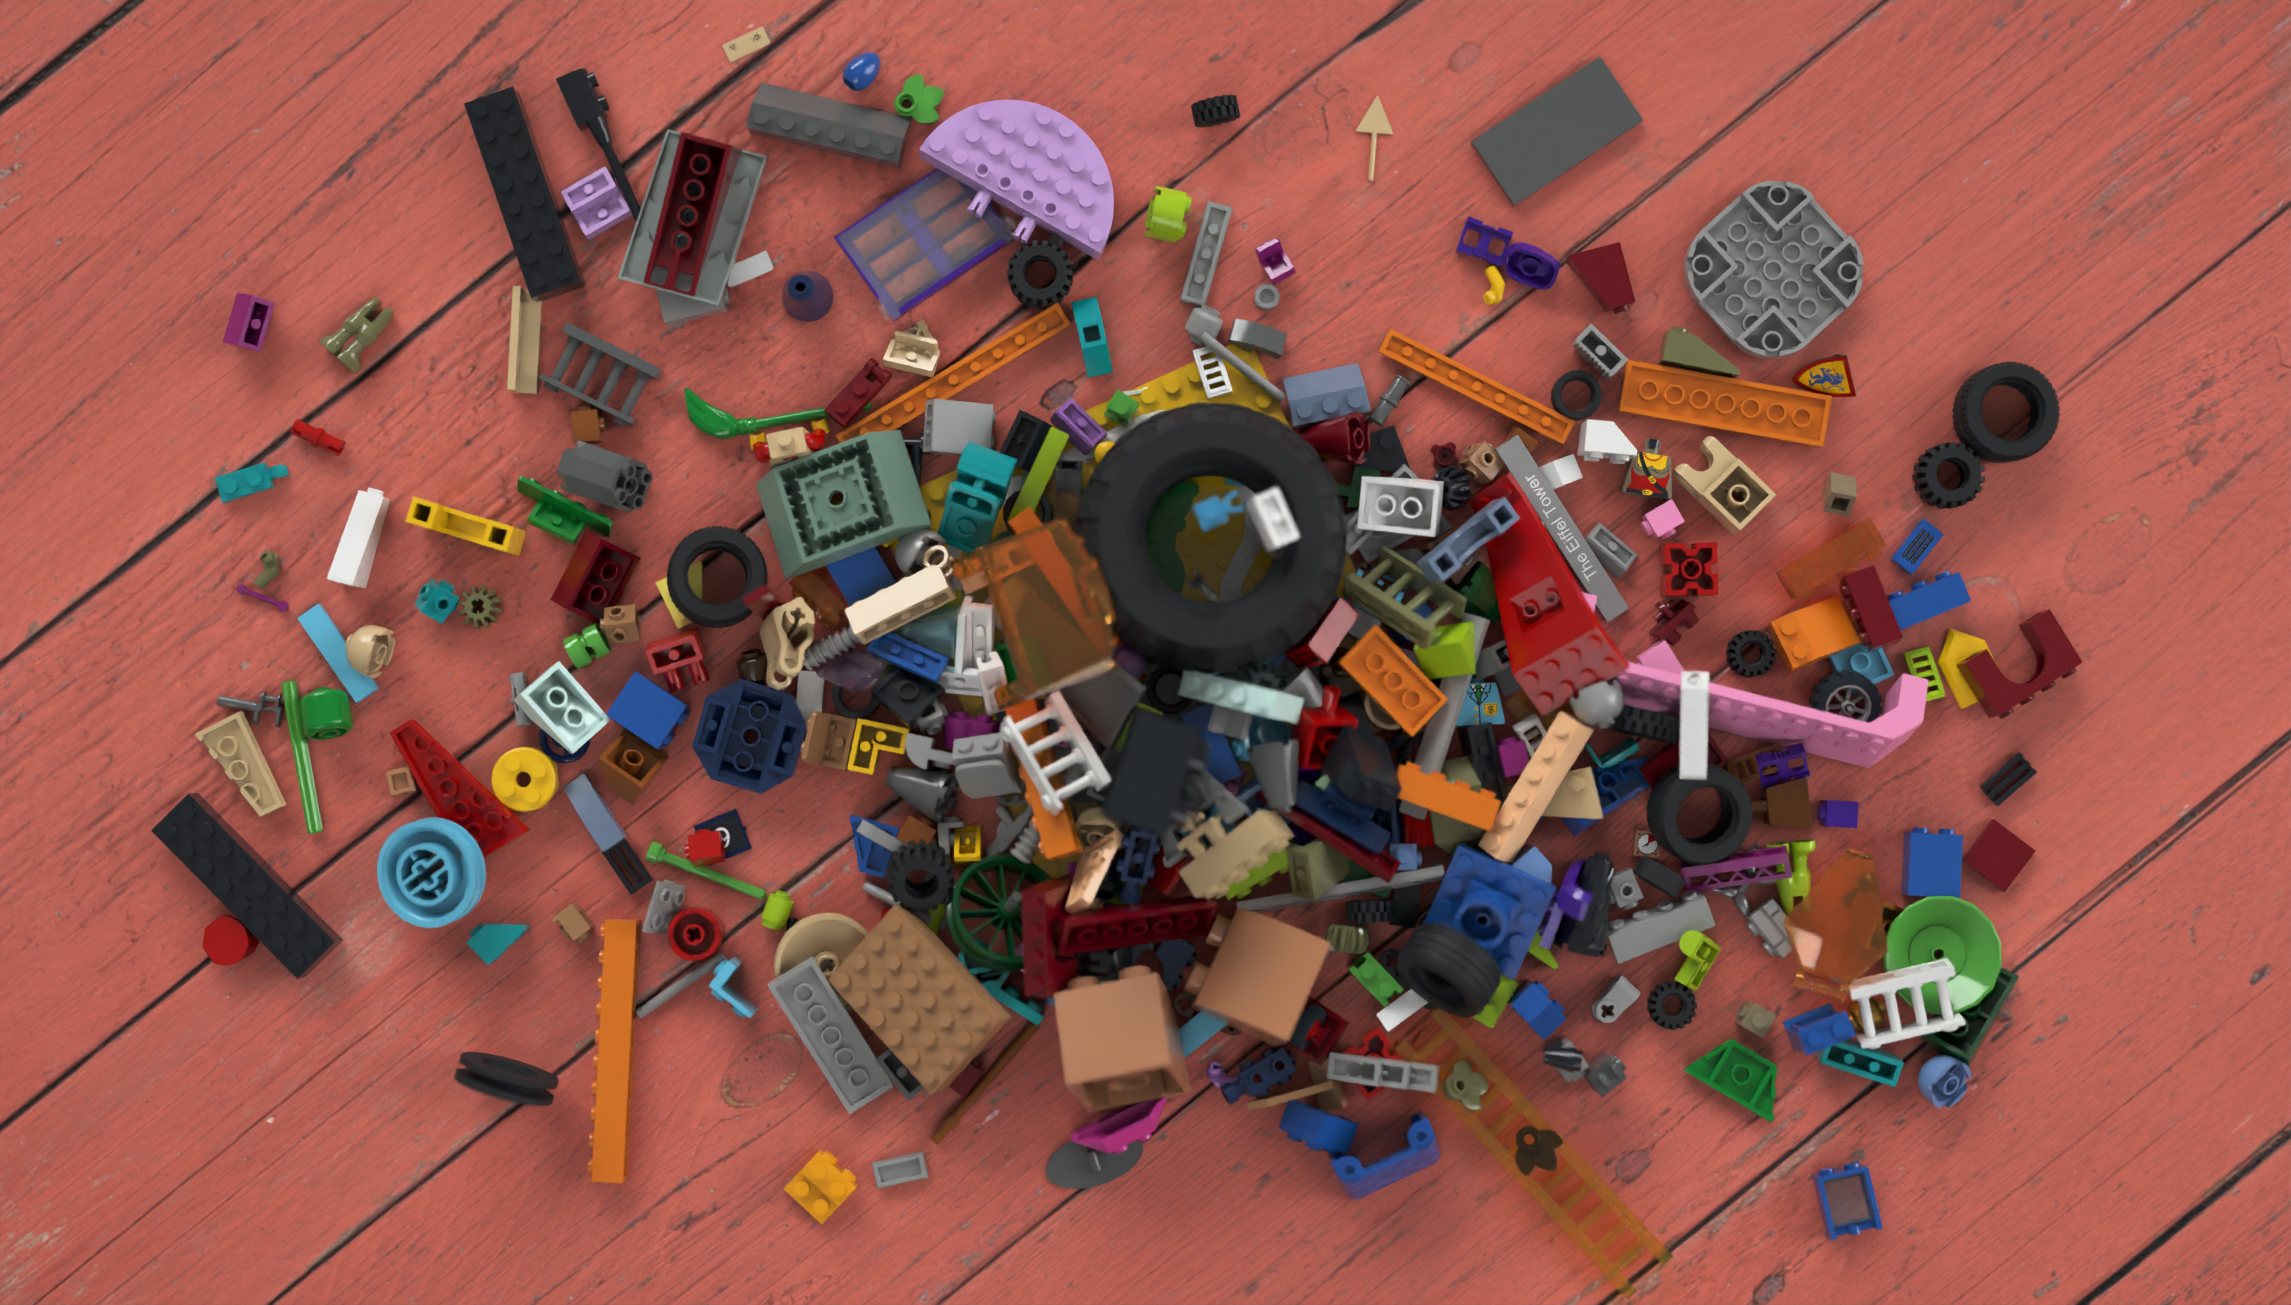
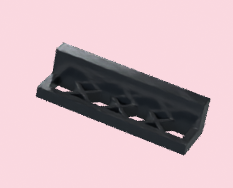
(1480, 747)

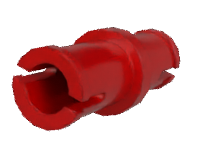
(318, 437)

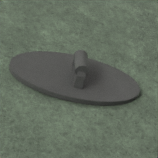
(1085, 1167)

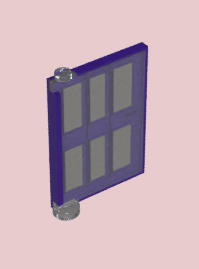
(922, 242)

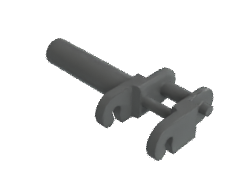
(255, 706)

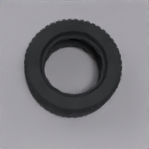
(2043, 412)
(707, 540)
(1726, 834)
(1448, 969)

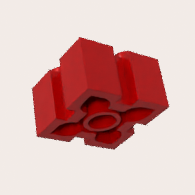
(1699, 557)
(1373, 1045)

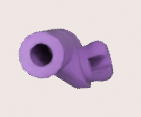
(1217, 1075)

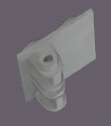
(663, 906)

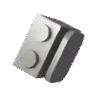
(986, 766)

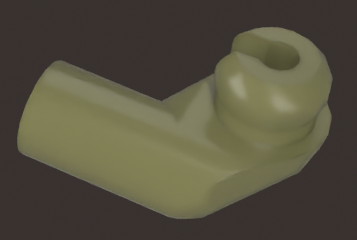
(271, 569)

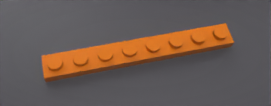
(1476, 386)

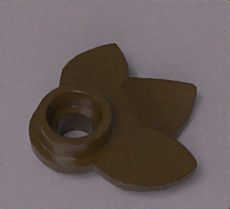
(1539, 1152)

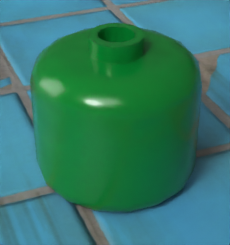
(325, 714)

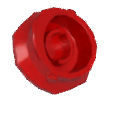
(228, 941)

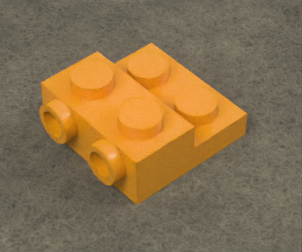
(821, 1185)

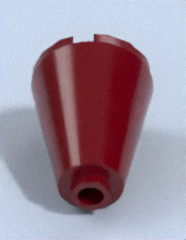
(1340, 438)

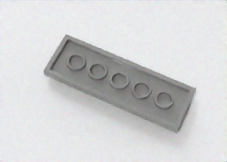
(830, 1034)

